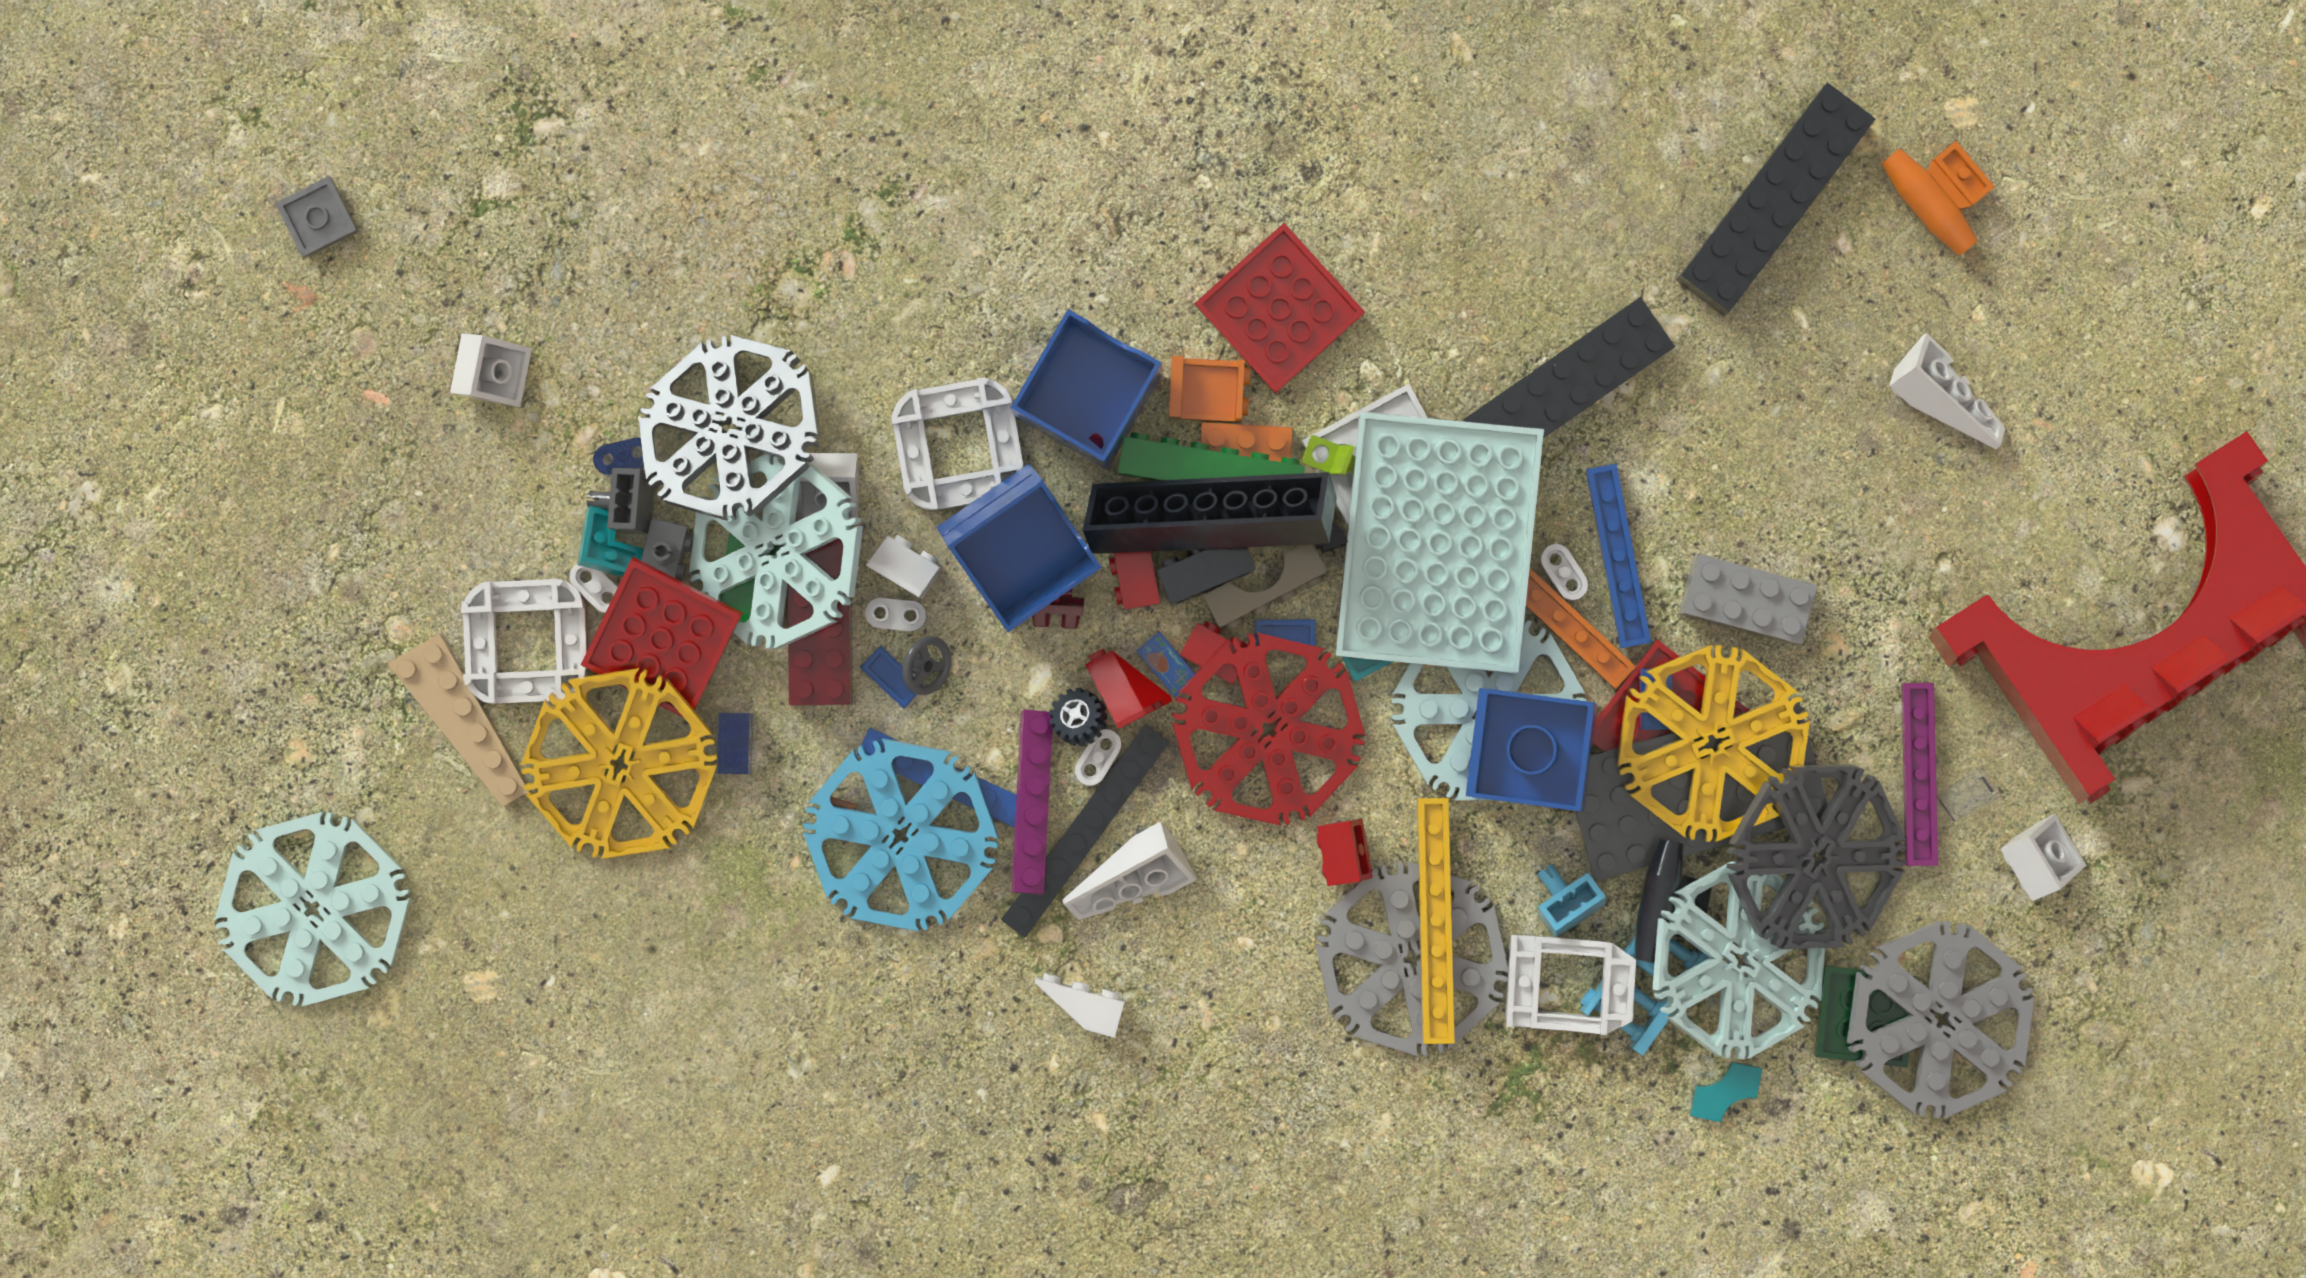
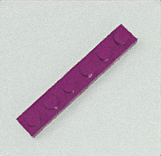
(1919, 774)
(1032, 802)

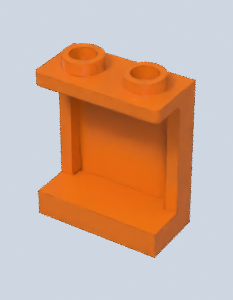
(1208, 390)

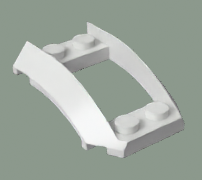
(1524, 982)

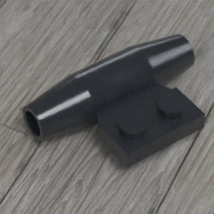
(1661, 881)

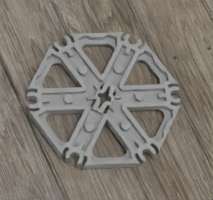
(1384, 950)
(1915, 1031)

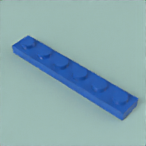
(1618, 556)
(1000, 801)

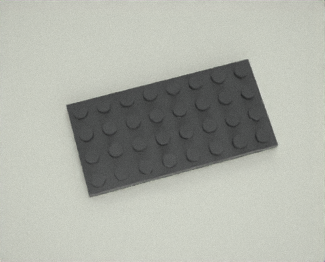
(1624, 834)

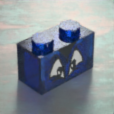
(735, 743)

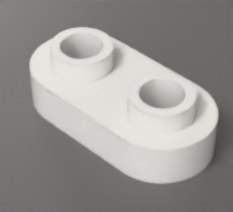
(1564, 571)
(595, 588)
(895, 614)
(1098, 757)

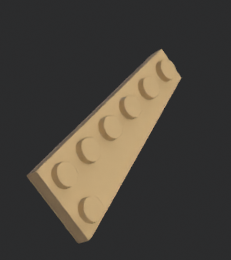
(439, 687)

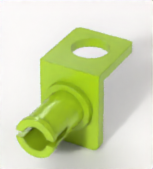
(1339, 457)

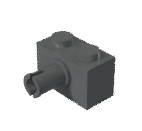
(628, 501)
(667, 546)

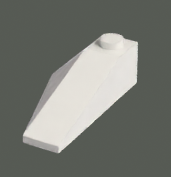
(1933, 387)
(1141, 867)

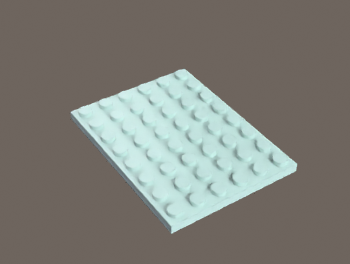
(1439, 542)

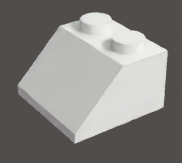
(491, 370)
(842, 470)
(905, 566)
(2043, 858)

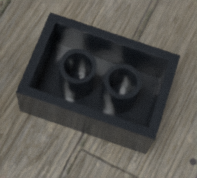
(1203, 572)

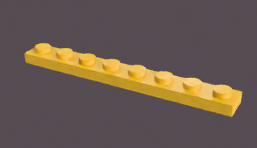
(1435, 921)

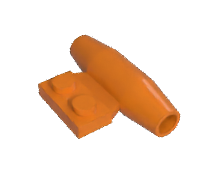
(1940, 192)

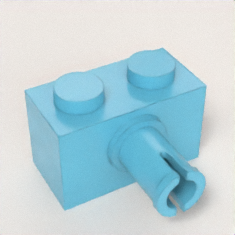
(1569, 902)

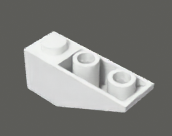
(1090, 1009)

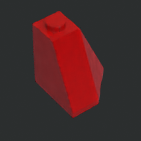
(1124, 689)

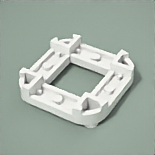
(948, 401)
(481, 640)

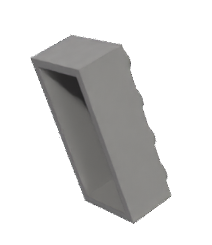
(1747, 599)

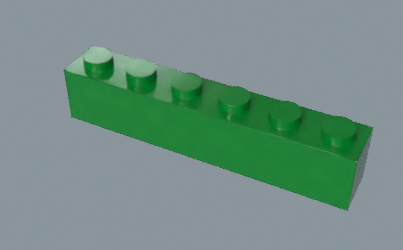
(1174, 462)

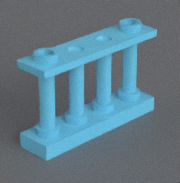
(1644, 1035)

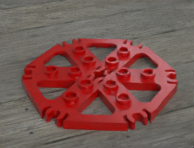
(1242, 721)

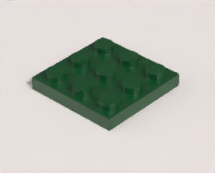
(1836, 1011)

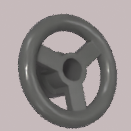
(921, 664)

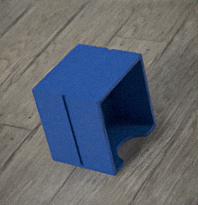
(1087, 387)
(1018, 547)
(1531, 749)

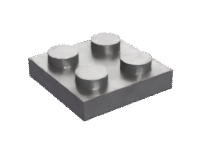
(316, 217)

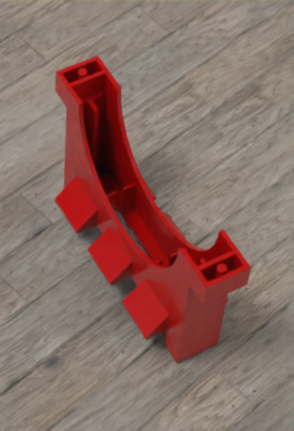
(2093, 698)

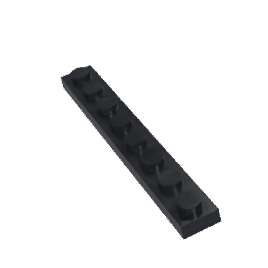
(1088, 827)

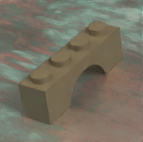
(1300, 567)

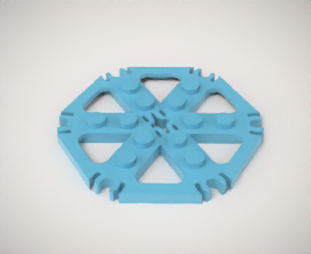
(928, 841)

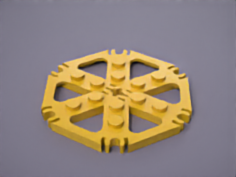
(1689, 724)
(600, 742)

